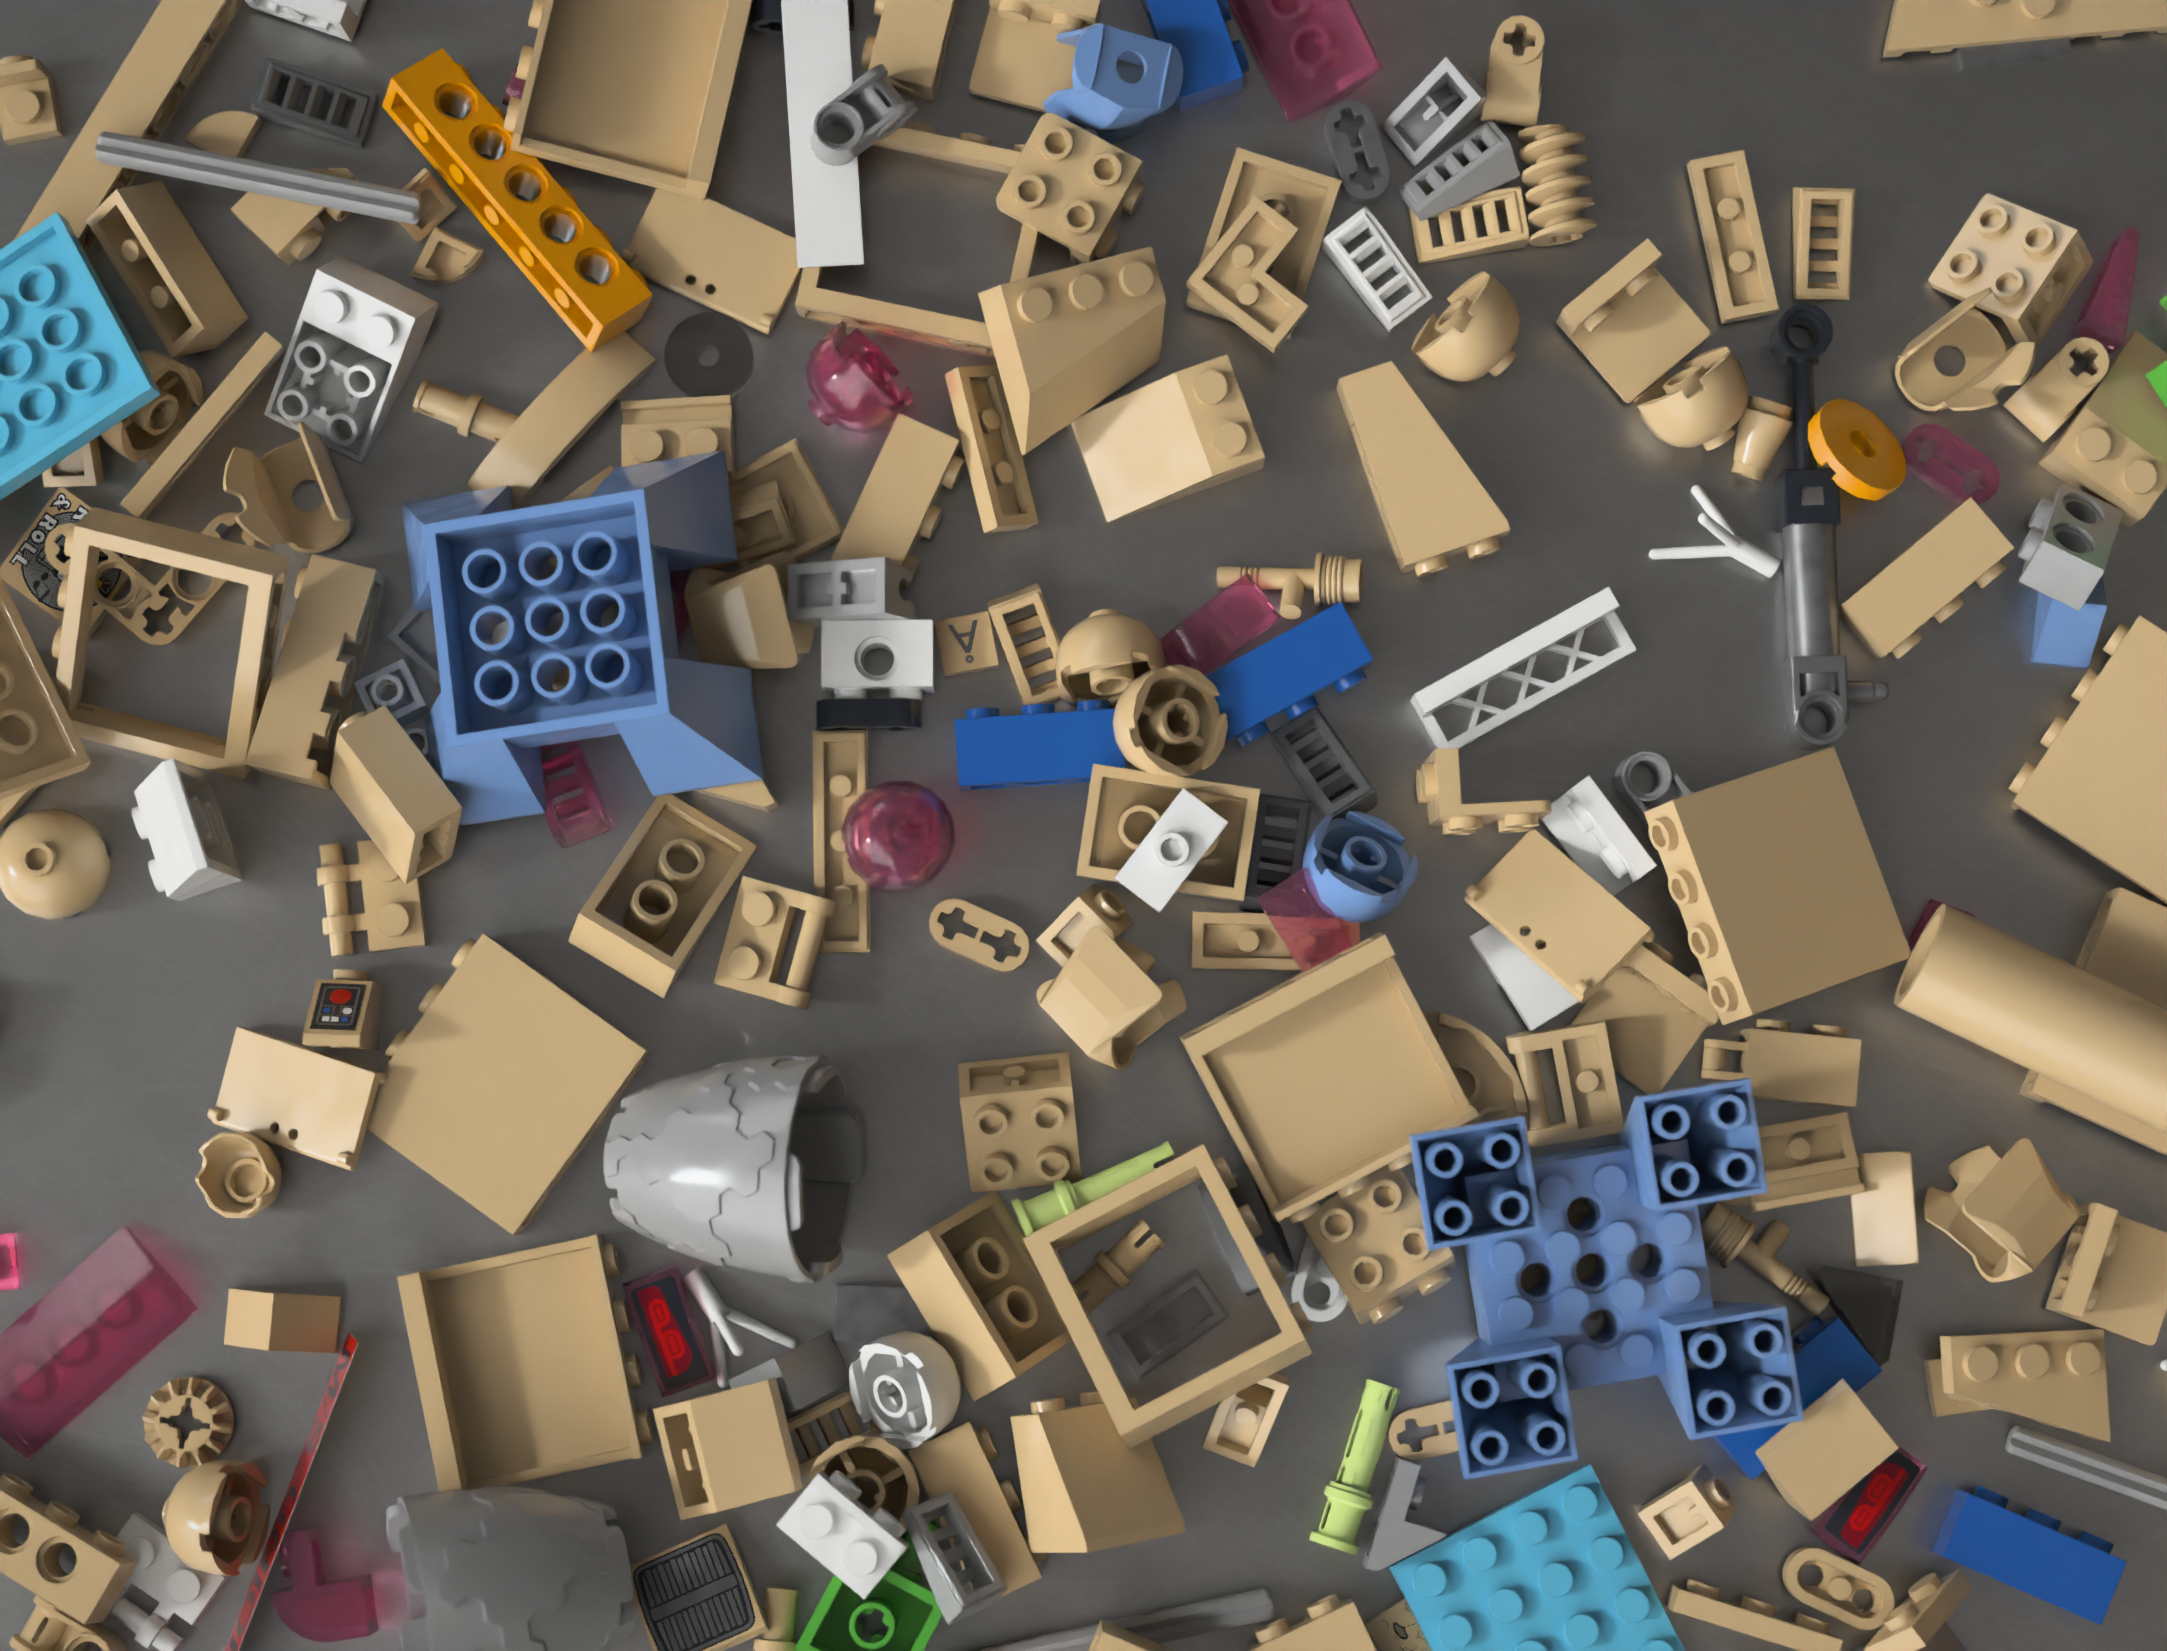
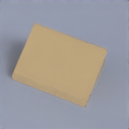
(1826, 1452)

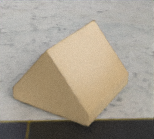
(436, 204)

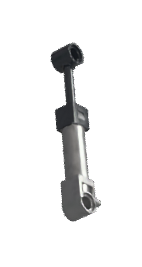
(1808, 518)

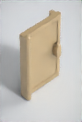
(721, 249)
(1574, 922)
(310, 1094)

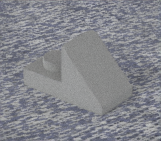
(1392, 1533)

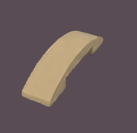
(561, 417)

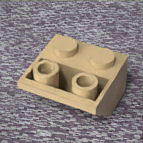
(728, 1449)

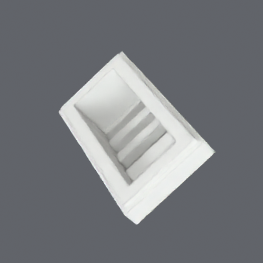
(1378, 240)

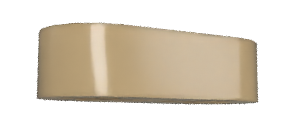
(985, 923)
(1424, 1415)

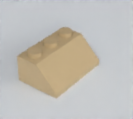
(982, 1294)

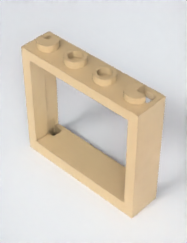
(907, 321)
(191, 551)
(1213, 1386)

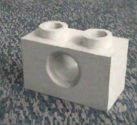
(849, 641)

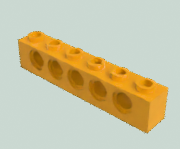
(520, 227)

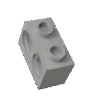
(2068, 545)

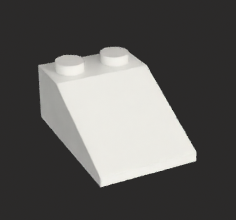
(185, 831)

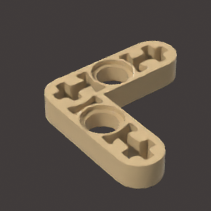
(143, 592)

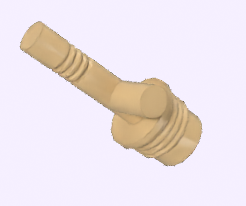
(1332, 581)
(1728, 1236)

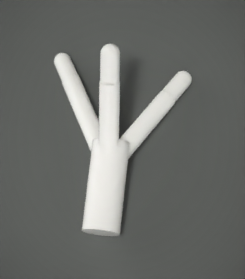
(1734, 545)
(718, 1316)

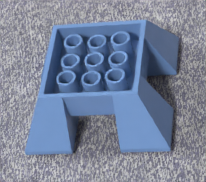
(497, 702)
(1718, 1360)

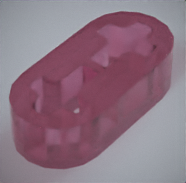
(1957, 455)

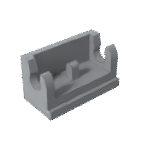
(847, 591)

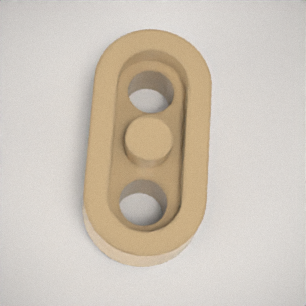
(1837, 1586)

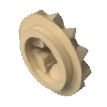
(208, 1405)

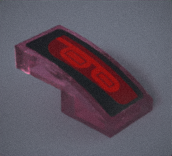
(669, 1330)
(1870, 1506)

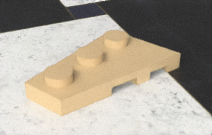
(2033, 1374)

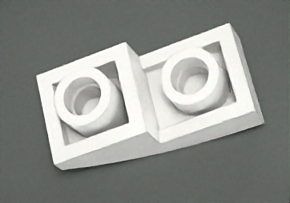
(402, 696)

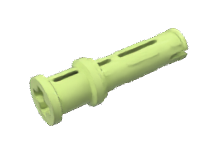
(1069, 1197)
(1349, 1493)

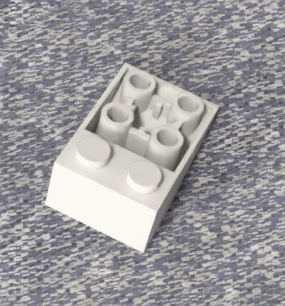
(350, 355)

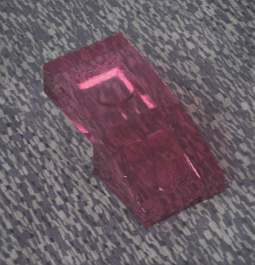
(1220, 627)
(1303, 921)

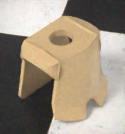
(1986, 355)
(269, 489)
(744, 615)
(1109, 999)
(2002, 1210)

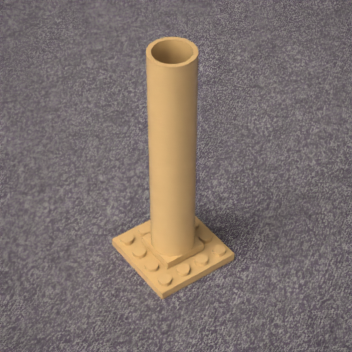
(2040, 1013)

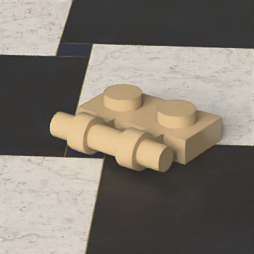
(392, 908)

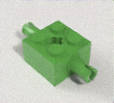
(900, 1595)

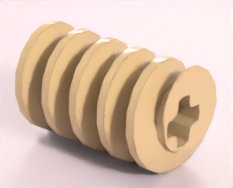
(1554, 184)

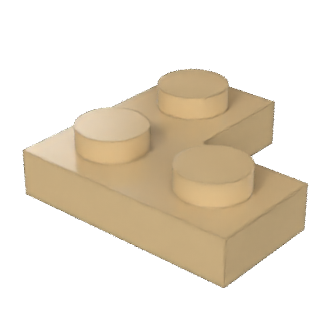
(1237, 280)

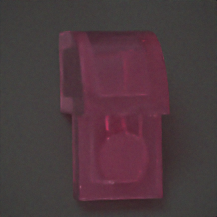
(320, 1607)

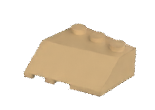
(1073, 338)

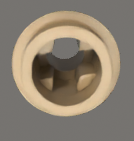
(1760, 436)

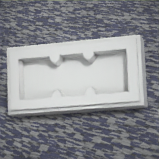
(1171, 850)

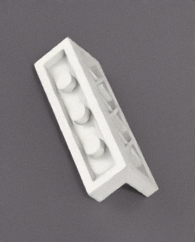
(1514, 653)

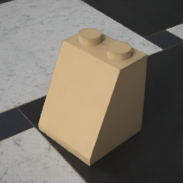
(1085, 1482)

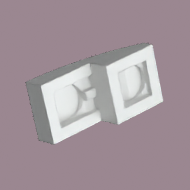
(1526, 984)

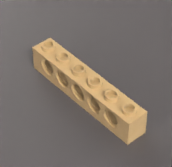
(101, 1561)

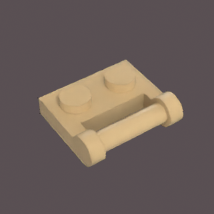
(759, 938)
(1584, 1078)

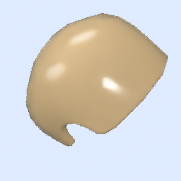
(239, 1174)

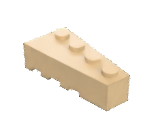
(316, 671)

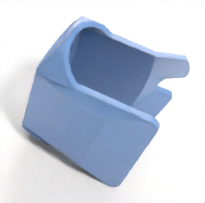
(1098, 93)

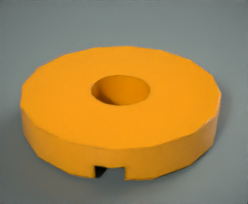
(1857, 448)

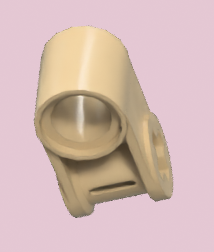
(1512, 80)
(2055, 391)
(57, 1631)

